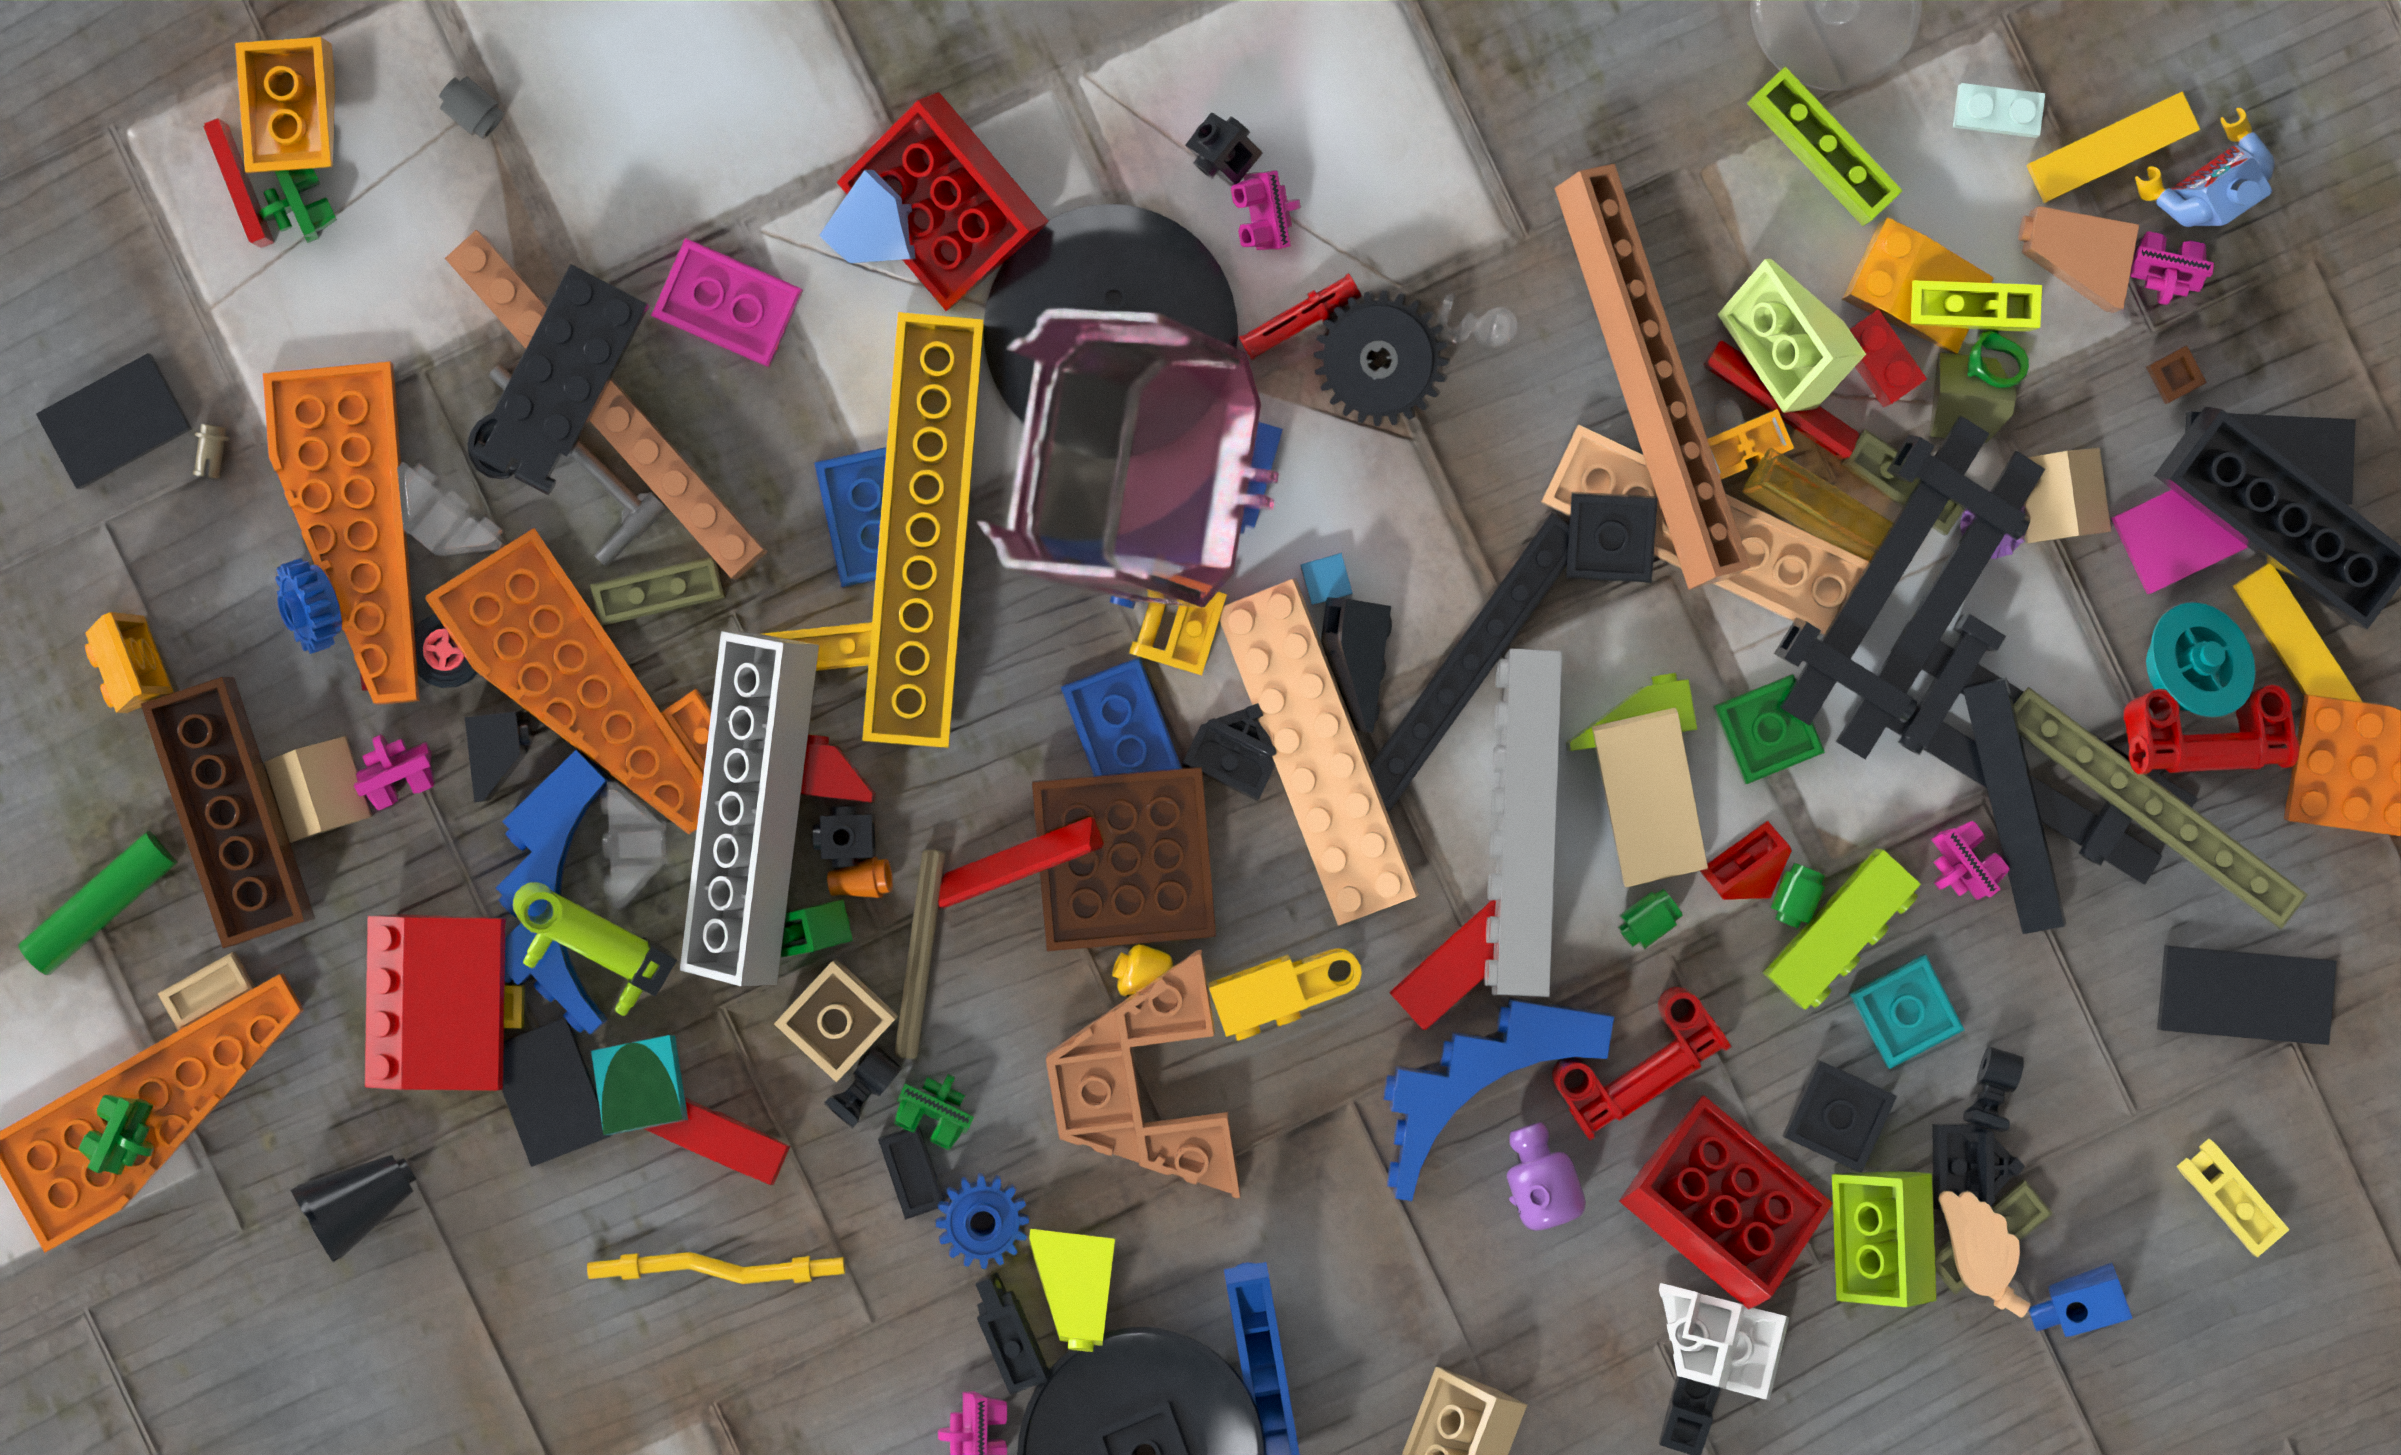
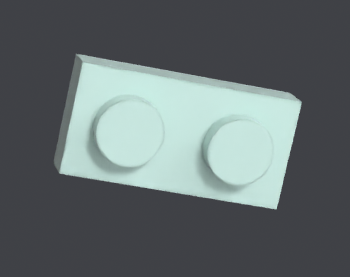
(1999, 110)

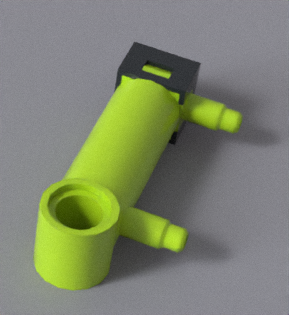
(569, 924)

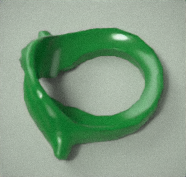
(1996, 342)

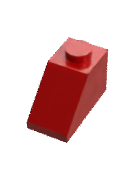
(831, 773)

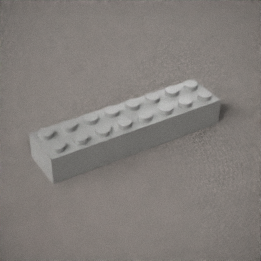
(749, 808)
(1525, 822)

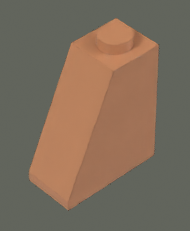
(2083, 252)

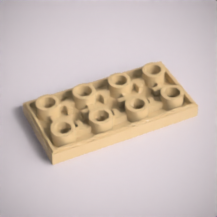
(1649, 797)

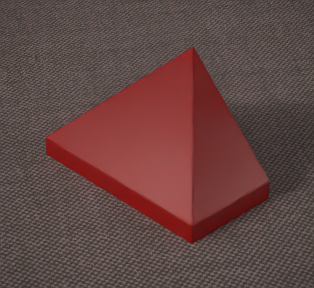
(1749, 866)

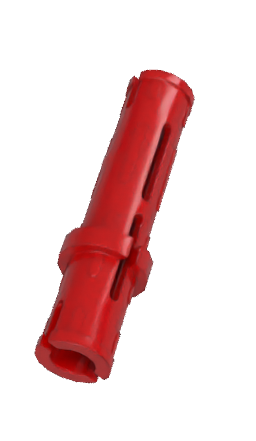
(1297, 318)

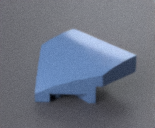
(870, 223)

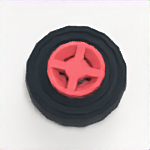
(432, 654)

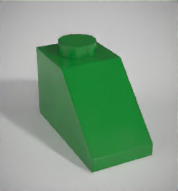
(815, 928)

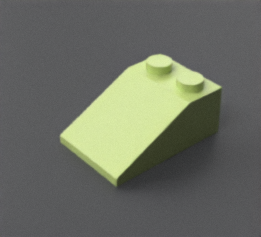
(1790, 338)

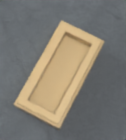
(206, 990)

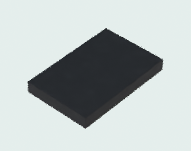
(113, 421)
(550, 1092)

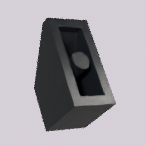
(495, 750)

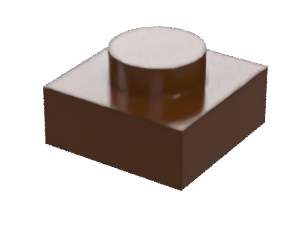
(2176, 374)

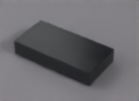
(911, 1172)

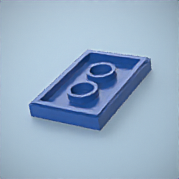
(853, 506)
(1120, 721)

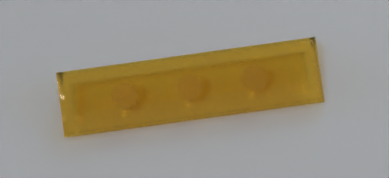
(1816, 505)

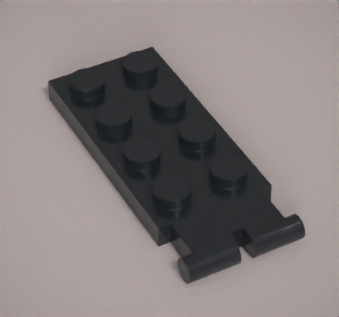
(561, 377)

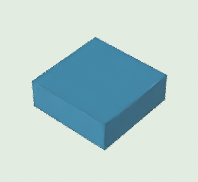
(1326, 578)

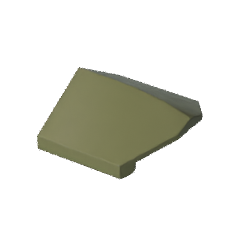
(1969, 396)

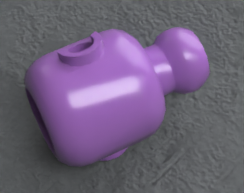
(1544, 1182)

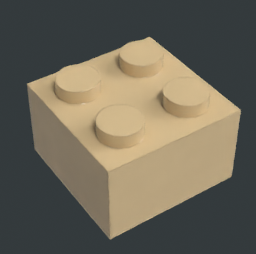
(836, 1019)

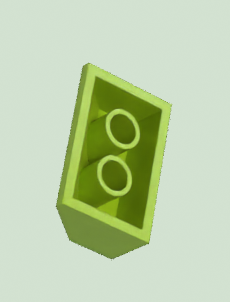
(1884, 1238)

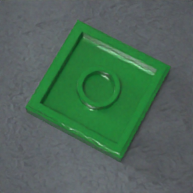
(1763, 734)

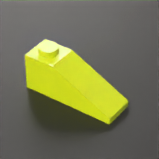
(1976, 305)

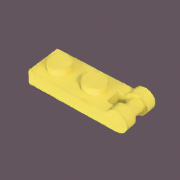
(2234, 1199)

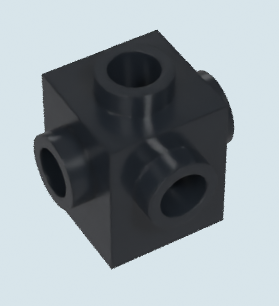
(1223, 148)
(861, 831)

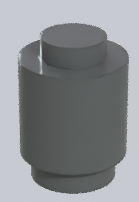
(470, 107)

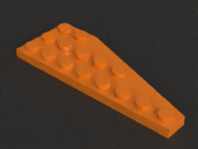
(338, 463)
(548, 652)
(2347, 766)
(178, 1075)

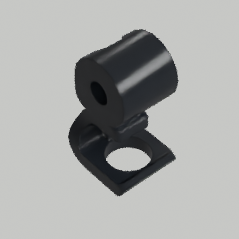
(1998, 1074)
(870, 1078)

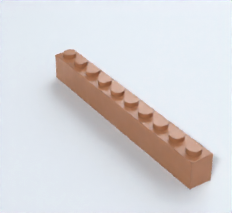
(1651, 376)
(616, 416)

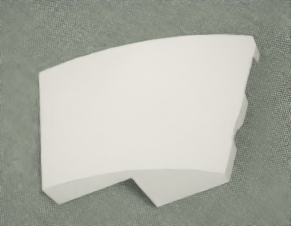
(1723, 1341)

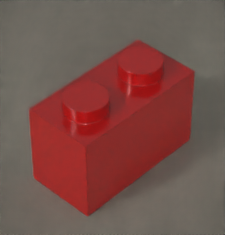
(1887, 363)

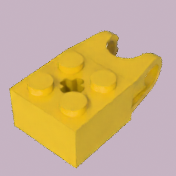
(1279, 991)

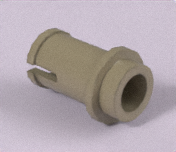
(210, 447)

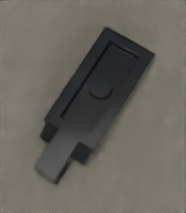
(1010, 1336)

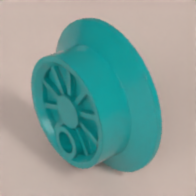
(2201, 660)

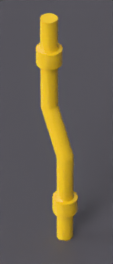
(633, 1266)

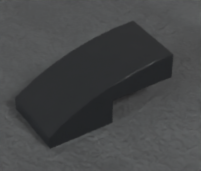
(1689, 1416)

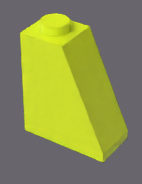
(1075, 1282)

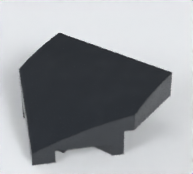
(1234, 751)
(1970, 1161)

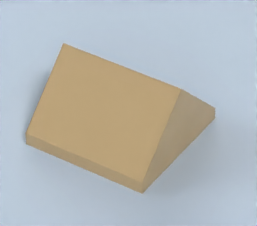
(2068, 497)
(317, 788)

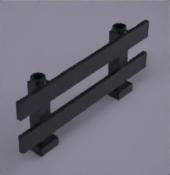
(1940, 480)
(1954, 668)

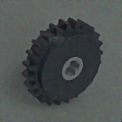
(1372, 328)

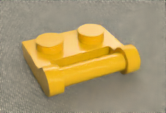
(1189, 637)

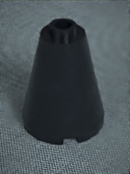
(353, 1201)

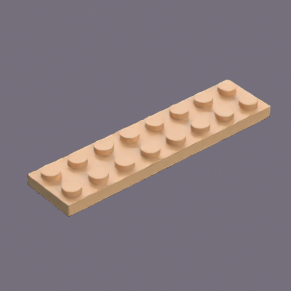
(1788, 567)
(1317, 752)

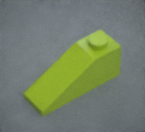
(1663, 694)

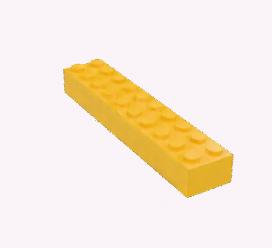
(923, 530)

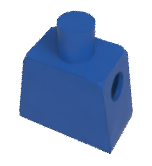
(2100, 1298)

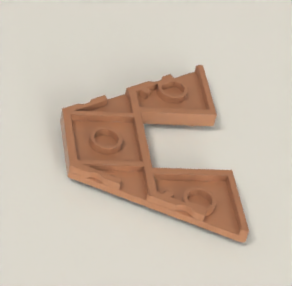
(1099, 1090)

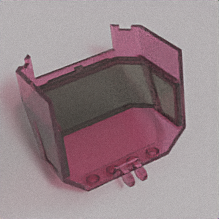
(1132, 458)

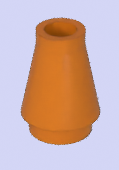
(868, 879)

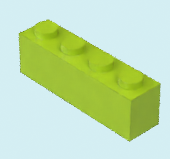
(1824, 146)
(1842, 929)

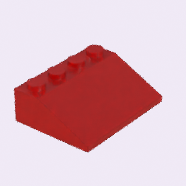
(961, 198)
(435, 1002)
(1727, 1203)

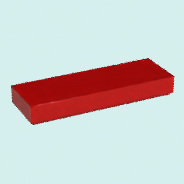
(238, 182)

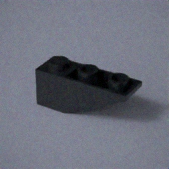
(1355, 648)

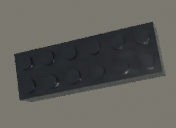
(2284, 516)

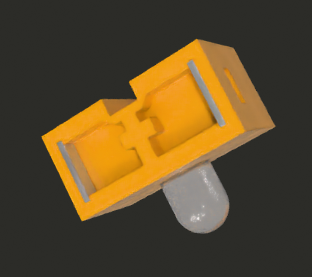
(1745, 439)

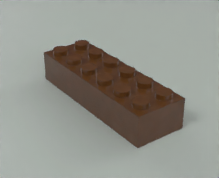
(227, 811)

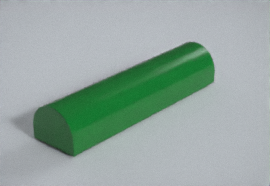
(97, 904)

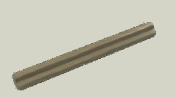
(919, 954)

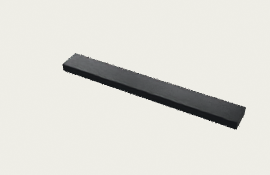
(1471, 660)

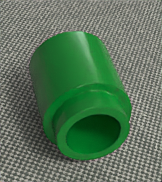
(1798, 895)
(1649, 919)

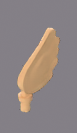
(1983, 1249)

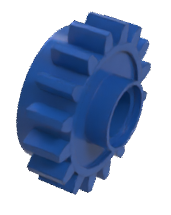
(308, 605)
(988, 1242)

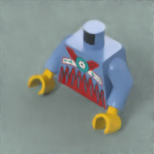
(2220, 187)

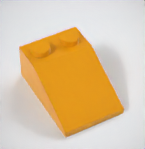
(286, 103)
(1886, 276)
(127, 661)

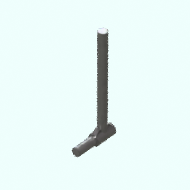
(639, 510)

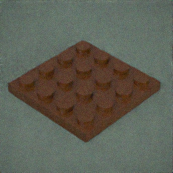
(1148, 875)

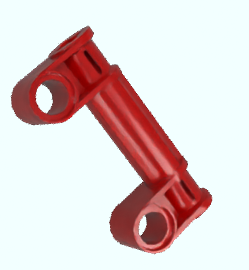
(2257, 744)
(1695, 1041)

